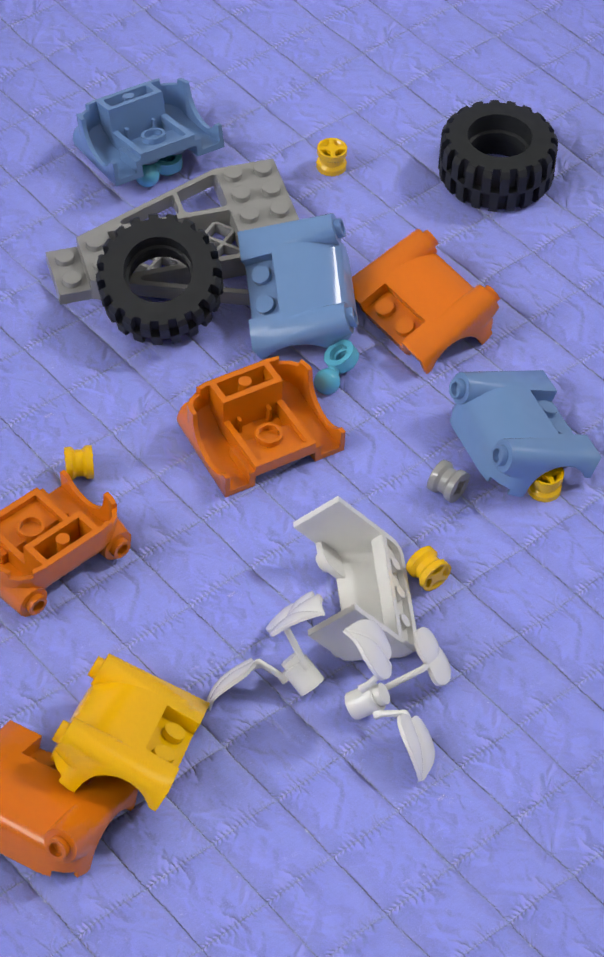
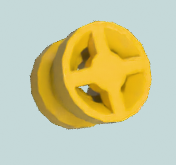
(331, 157)
(79, 462)
(547, 486)
(428, 568)

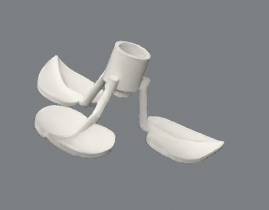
(297, 667)
(373, 697)

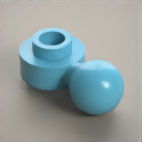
(165, 166)
(340, 359)

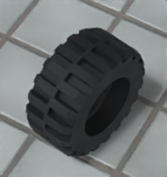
(497, 180)
(151, 240)

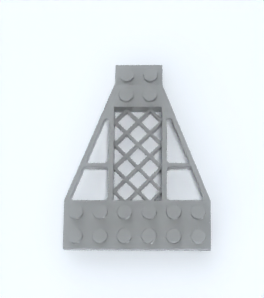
(249, 198)

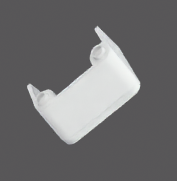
(368, 578)

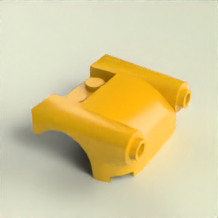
(128, 730)

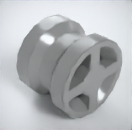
(448, 481)

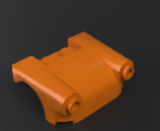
(423, 299)
(257, 422)
(51, 536)
(41, 818)

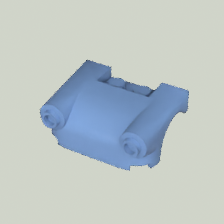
(142, 127)
(298, 284)
(515, 428)

